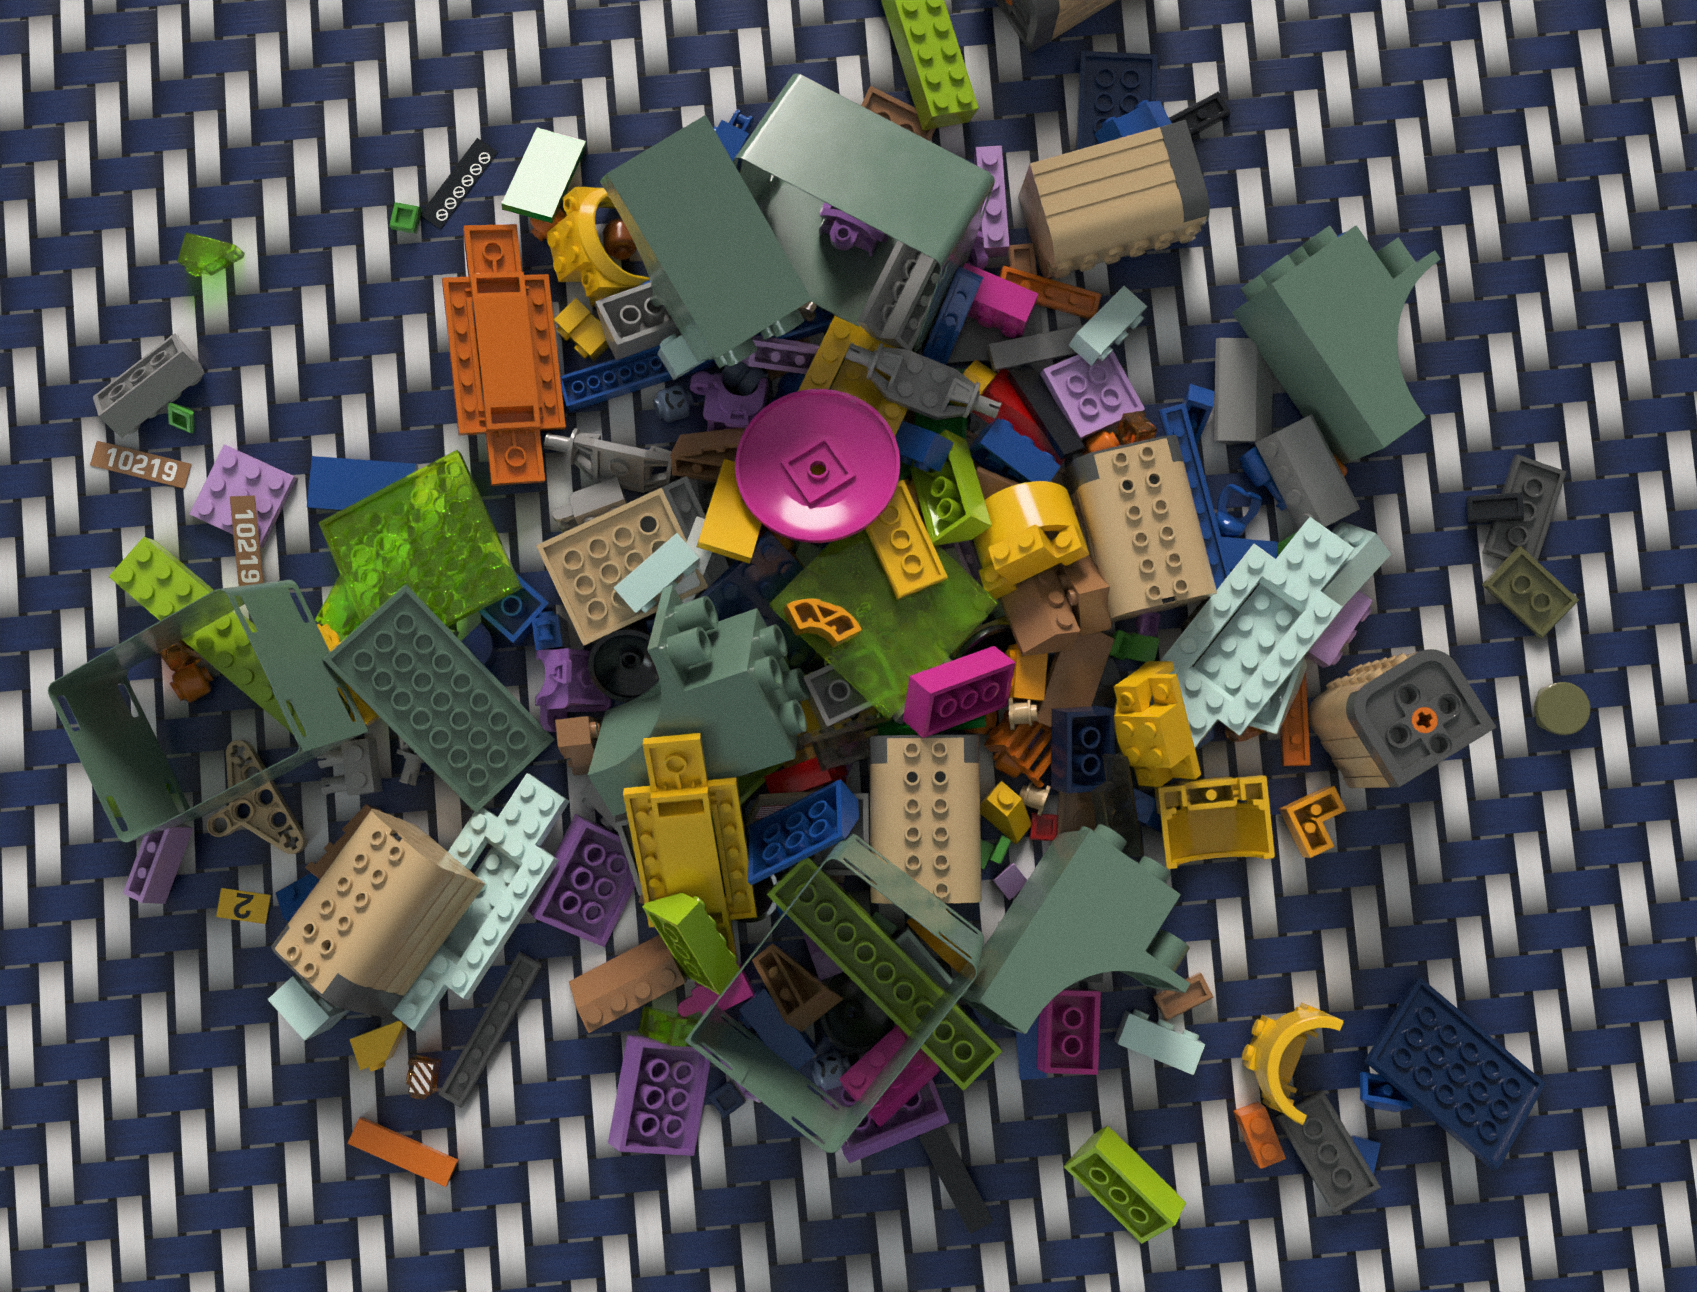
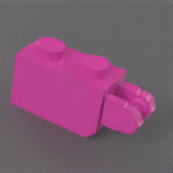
(703, 997)

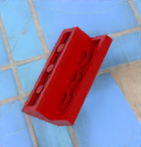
(1016, 413)

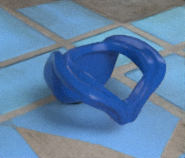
(1229, 525)

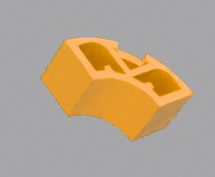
(822, 619)

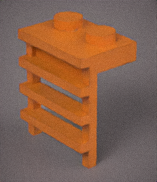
(1016, 741)

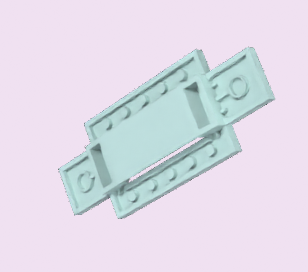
(1264, 636)
(512, 878)

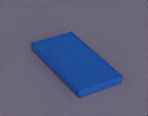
(343, 481)

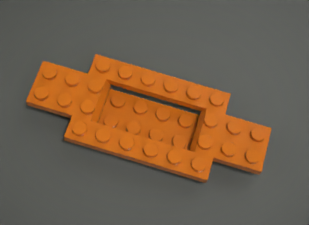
(514, 354)

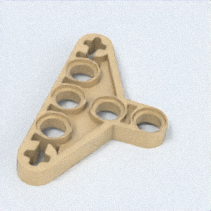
(261, 815)

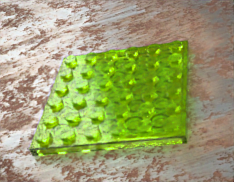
(424, 535)
(895, 634)

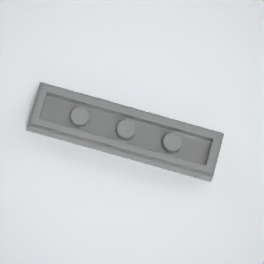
(1032, 349)

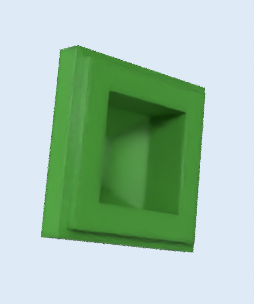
(181, 417)
(1121, 644)

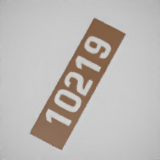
(140, 464)
(246, 540)

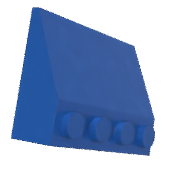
(801, 830)

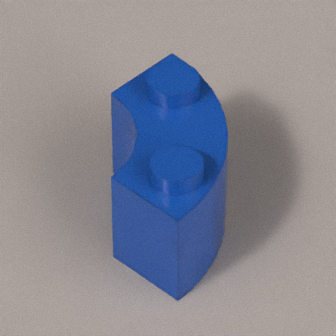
(1143, 118)

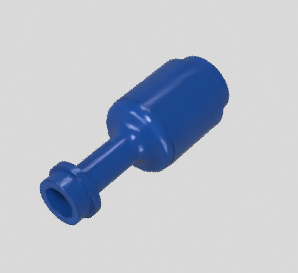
(1258, 473)

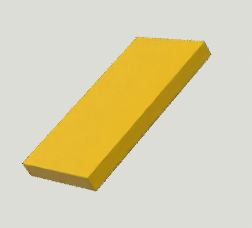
(729, 524)
(905, 546)

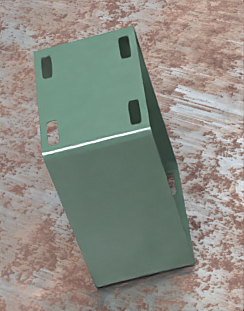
(871, 170)
(123, 750)
(783, 1086)

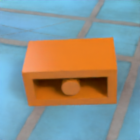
(1259, 1134)

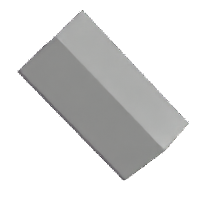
(901, 297)
(1241, 393)

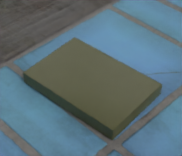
(1530, 592)

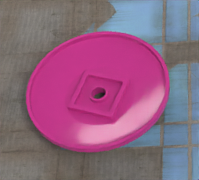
(810, 431)

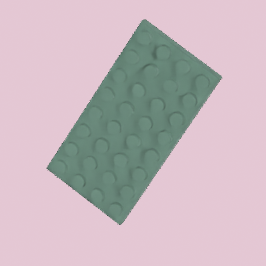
(439, 698)

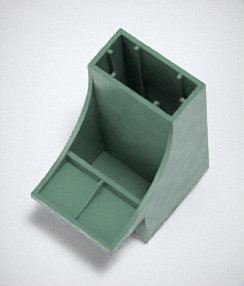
(706, 245)
(1331, 336)
(713, 682)
(1077, 918)

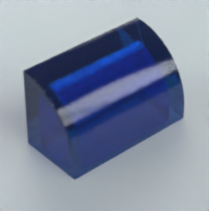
(482, 645)

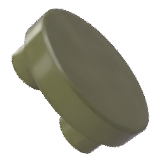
(1561, 708)

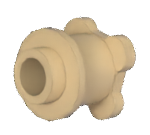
(1021, 713)
(1035, 797)

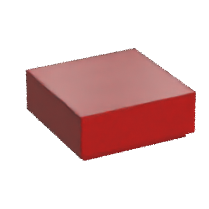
(1043, 827)

